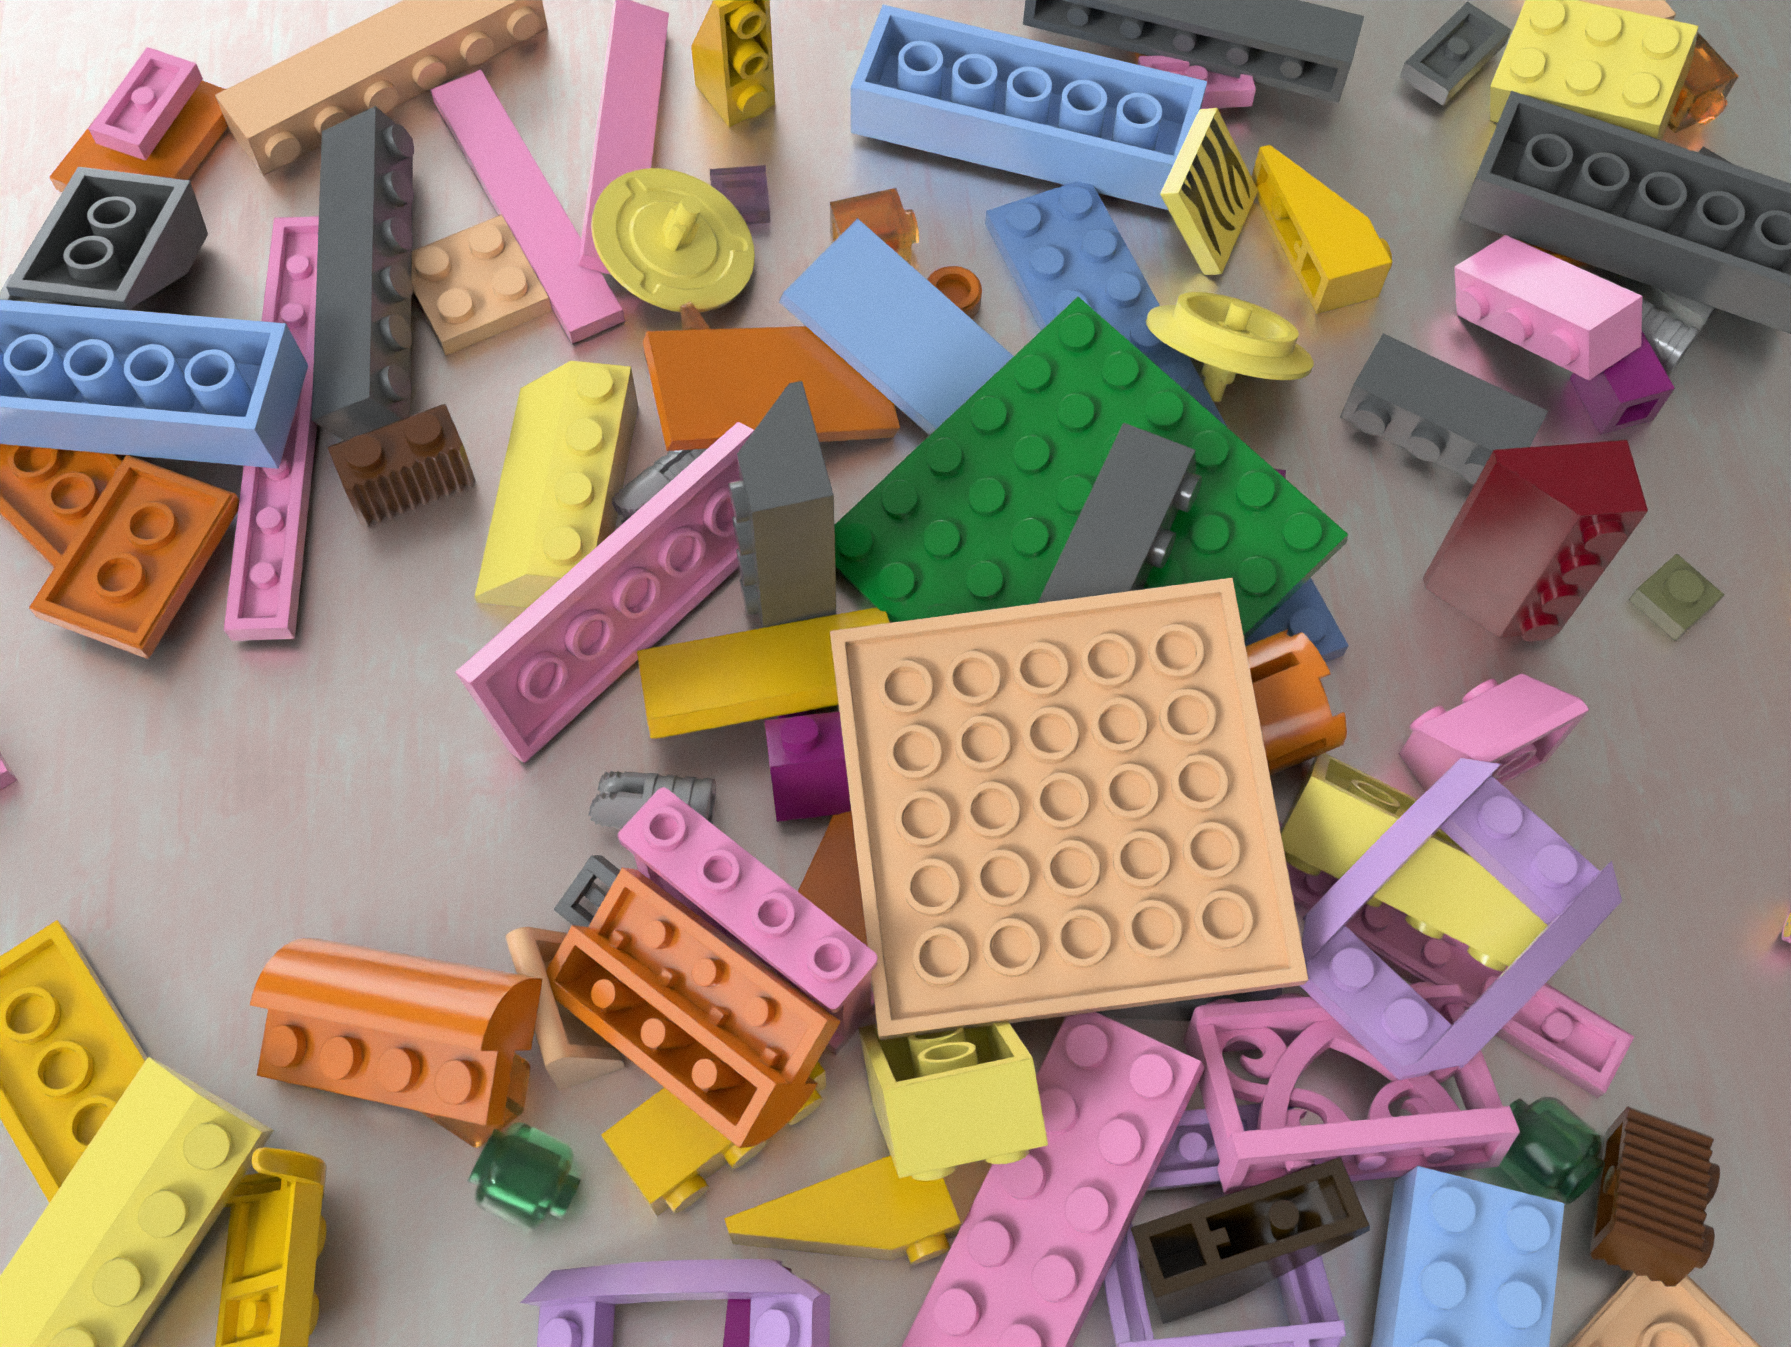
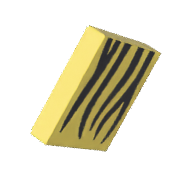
(1209, 191)

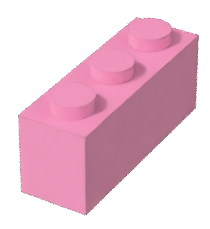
(1549, 306)

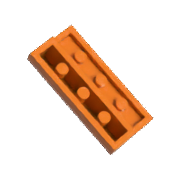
(693, 1009)
(395, 1027)

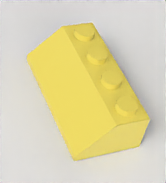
(558, 479)
(1439, 887)
(128, 1215)

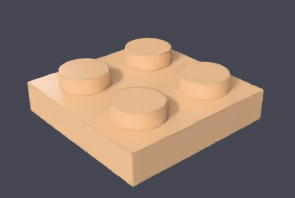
(476, 285)

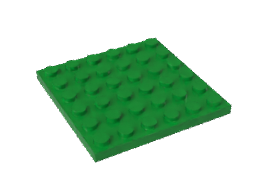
(1002, 481)

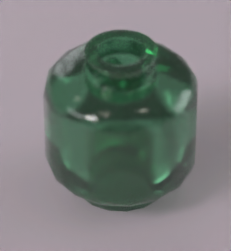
(1553, 1151)
(524, 1176)

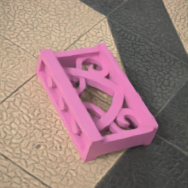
(753, 908)
(1371, 1149)

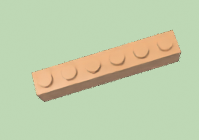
(366, 66)

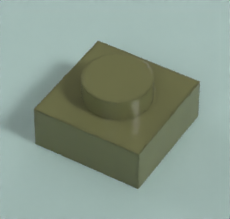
(1676, 597)

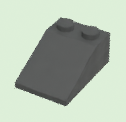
(112, 240)

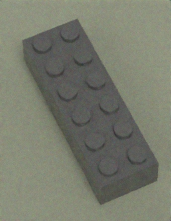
(1638, 209)

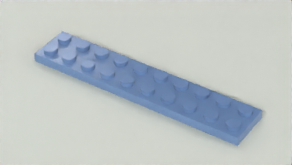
(1068, 248)

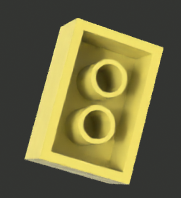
(1596, 63)
(954, 1098)

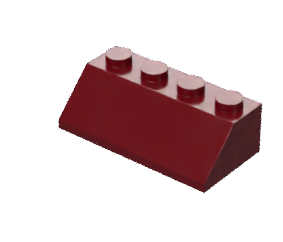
(1537, 535)

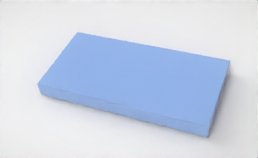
(894, 327)

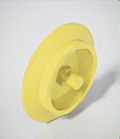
(672, 239)
(1230, 339)

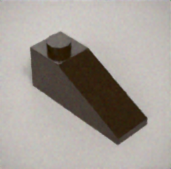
(1247, 1238)

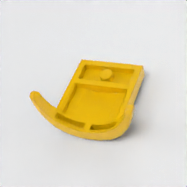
(273, 1252)

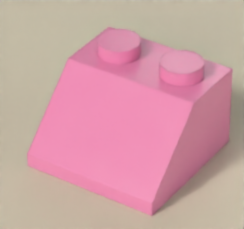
(1501, 724)

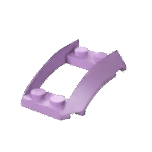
(1515, 850)
(1306, 1294)
(581, 1302)

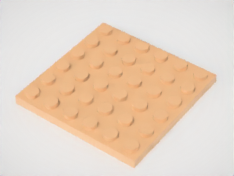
(1063, 810)

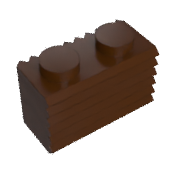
(402, 465)
(1654, 1198)

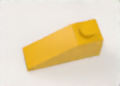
(1321, 233)
(855, 1215)

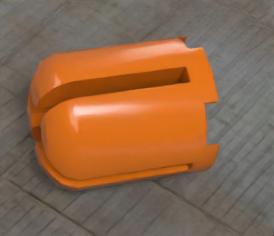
(1292, 700)

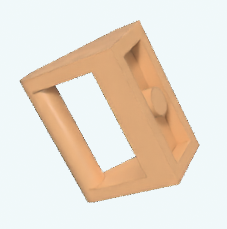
(567, 1045)

